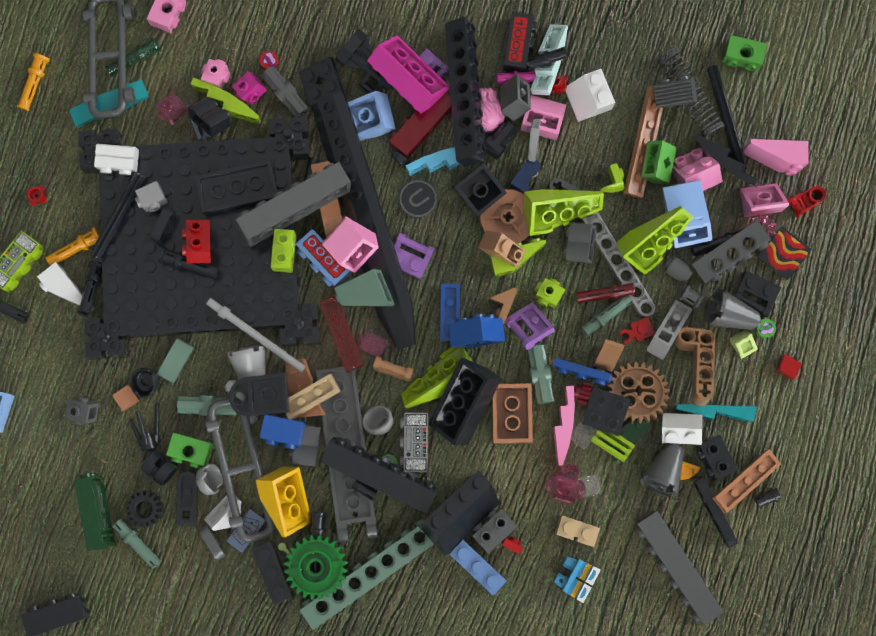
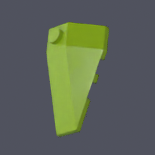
(551, 208)
(648, 242)
(435, 380)

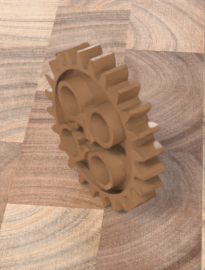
(636, 376)

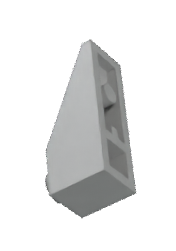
(669, 329)

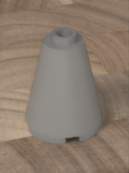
(248, 361)

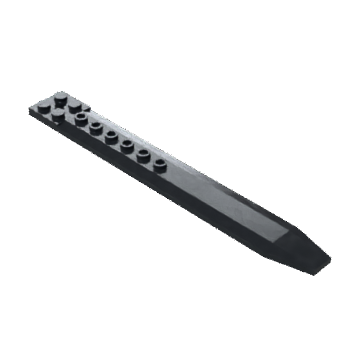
(362, 202)

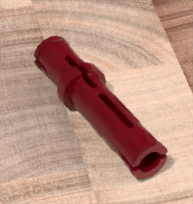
(628, 290)

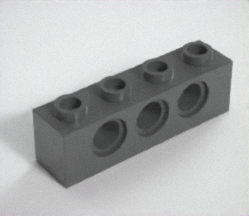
(704, 265)

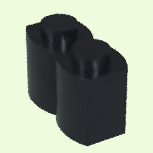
(209, 116)

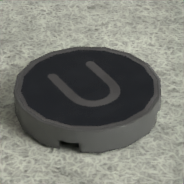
(418, 199)

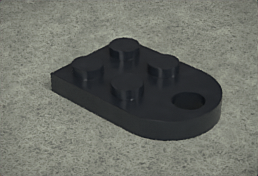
(261, 395)

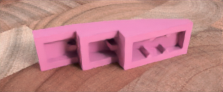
(563, 433)

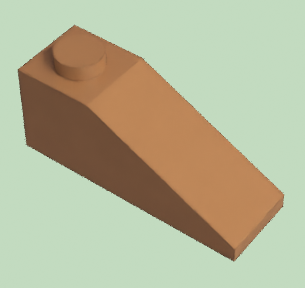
(607, 356)

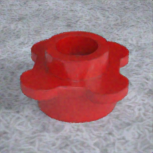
(559, 84)
(31, 192)

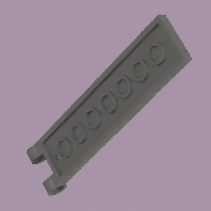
(345, 421)

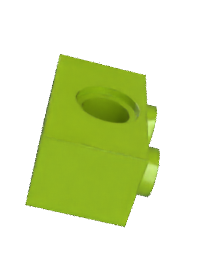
(283, 250)

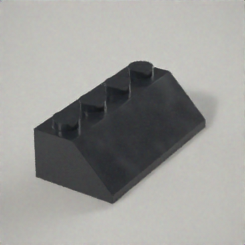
(464, 402)
(460, 513)

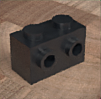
(718, 456)

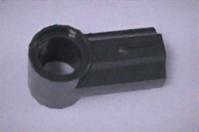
(497, 143)

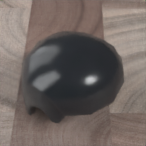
(144, 382)

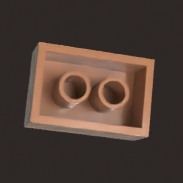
(512, 414)

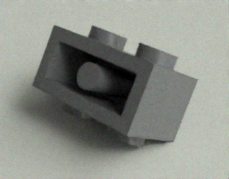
(496, 533)

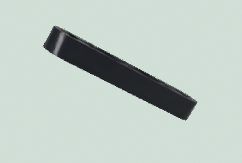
(715, 512)

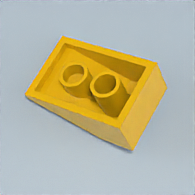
(285, 499)

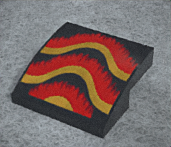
(784, 253)

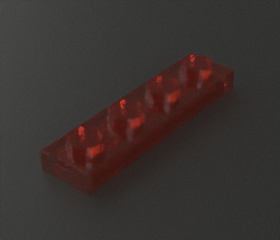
(341, 334)

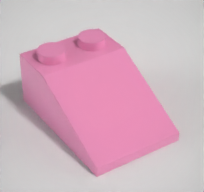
(779, 155)

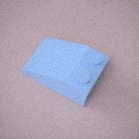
(372, 115)

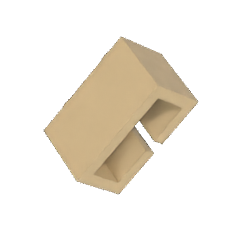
(569, 528)

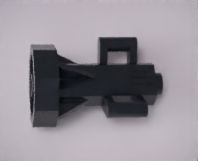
(355, 55)

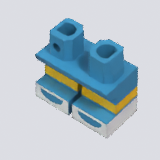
(580, 570)

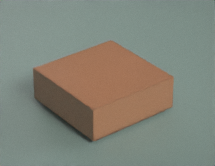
(125, 398)

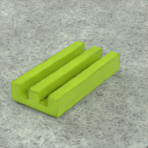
(620, 439)

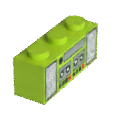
(17, 260)

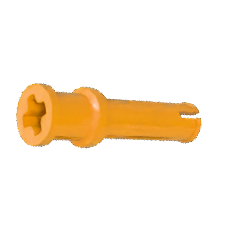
(35, 74)
(82, 243)

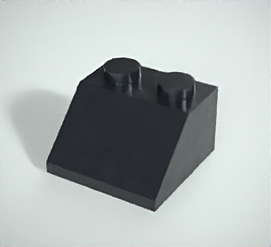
(479, 189)

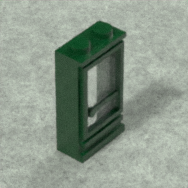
(94, 512)

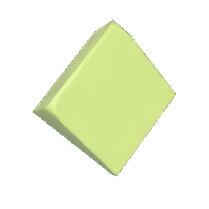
(743, 343)

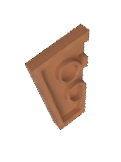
(298, 381)

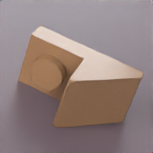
(505, 300)

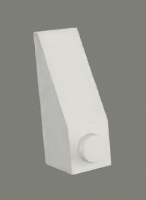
(59, 283)

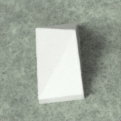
(218, 517)

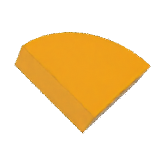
(688, 470)

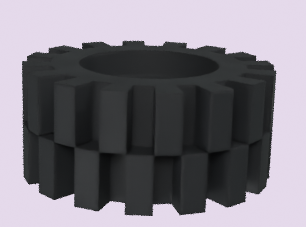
(155, 513)

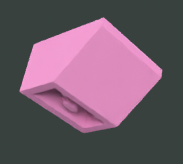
(549, 112)
(697, 166)
(351, 244)

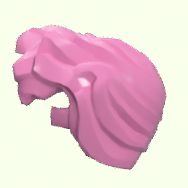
(491, 110)

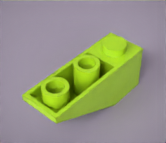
(501, 268)

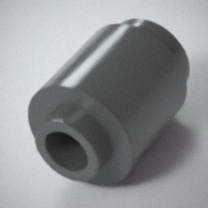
(678, 269)

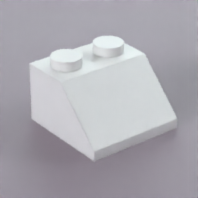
(590, 95)

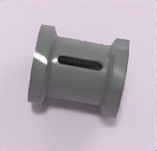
(691, 297)

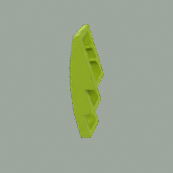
(233, 105)

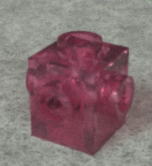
(764, 219)

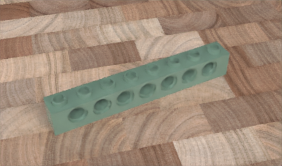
(315, 617)

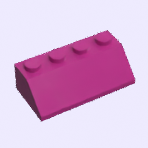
(408, 73)

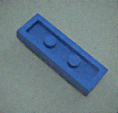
(449, 309)
(582, 372)

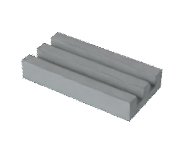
(534, 139)

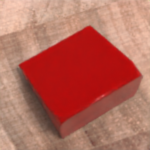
(789, 367)

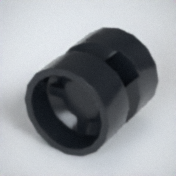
(165, 468)

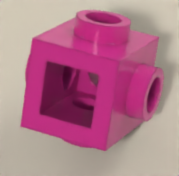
(249, 88)

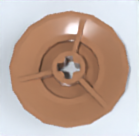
(511, 204)

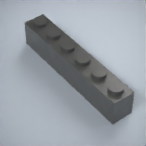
(679, 568)

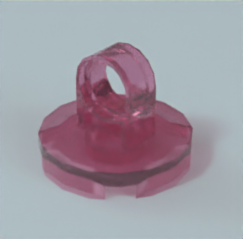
(565, 485)

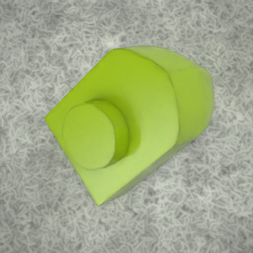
(616, 175)

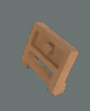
(393, 370)

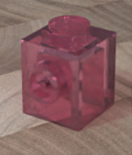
(171, 109)

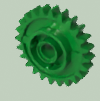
(331, 567)

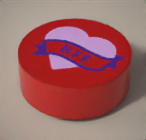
(268, 59)

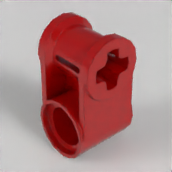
(804, 201)

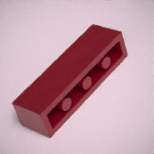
(419, 127)

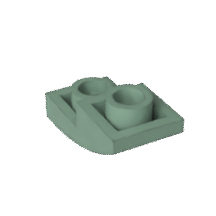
(175, 360)

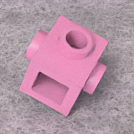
(215, 72)

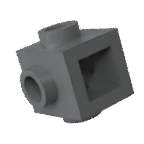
(82, 410)

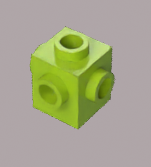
(549, 299)

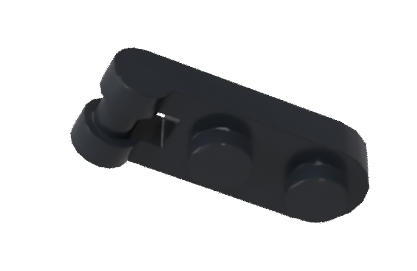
(187, 499)

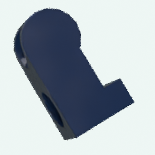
(526, 173)

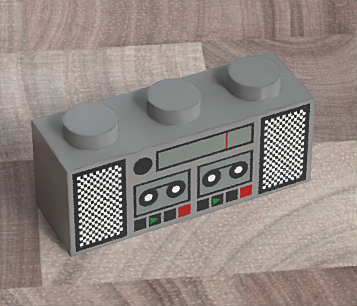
(414, 442)

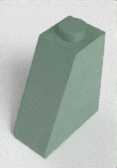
(365, 290)

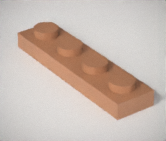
(746, 481)

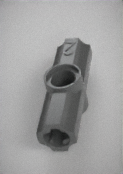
(285, 92)

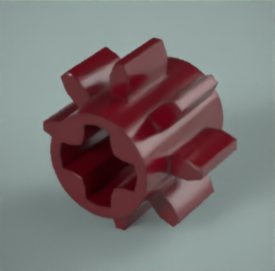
(583, 393)

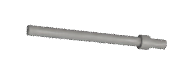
(224, 312)

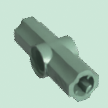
(540, 375)
(200, 405)

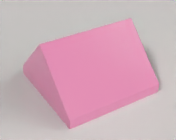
(763, 200)

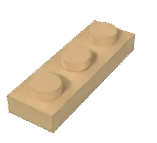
(312, 396)

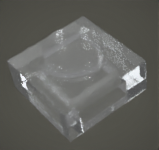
(592, 485)

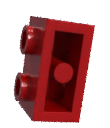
(197, 241)

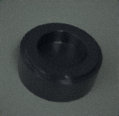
(400, 159)

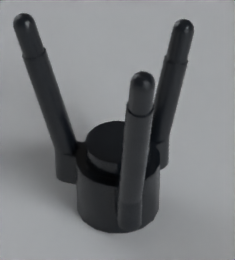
(146, 441)

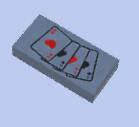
(252, 524)

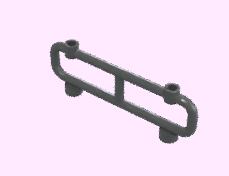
(125, 94)
(213, 427)

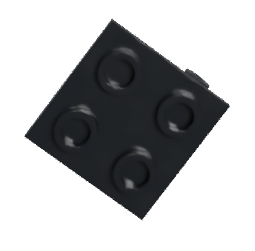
(606, 411)

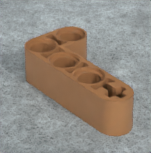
(699, 366)

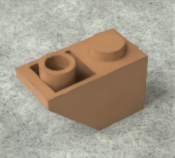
(501, 248)

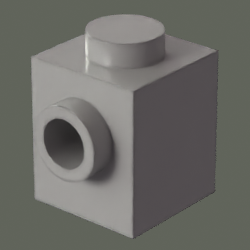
(150, 197)

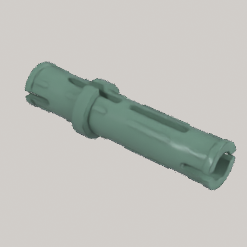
(600, 320)
(136, 543)

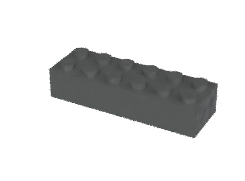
(293, 204)

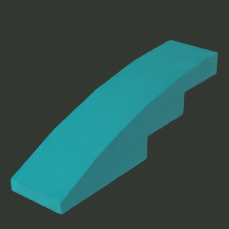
(107, 101)

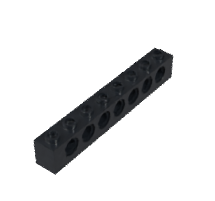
(465, 92)

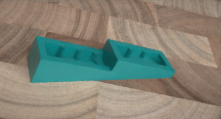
(708, 412)

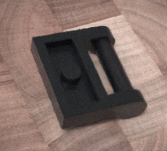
(760, 289)

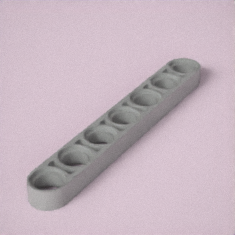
(623, 266)

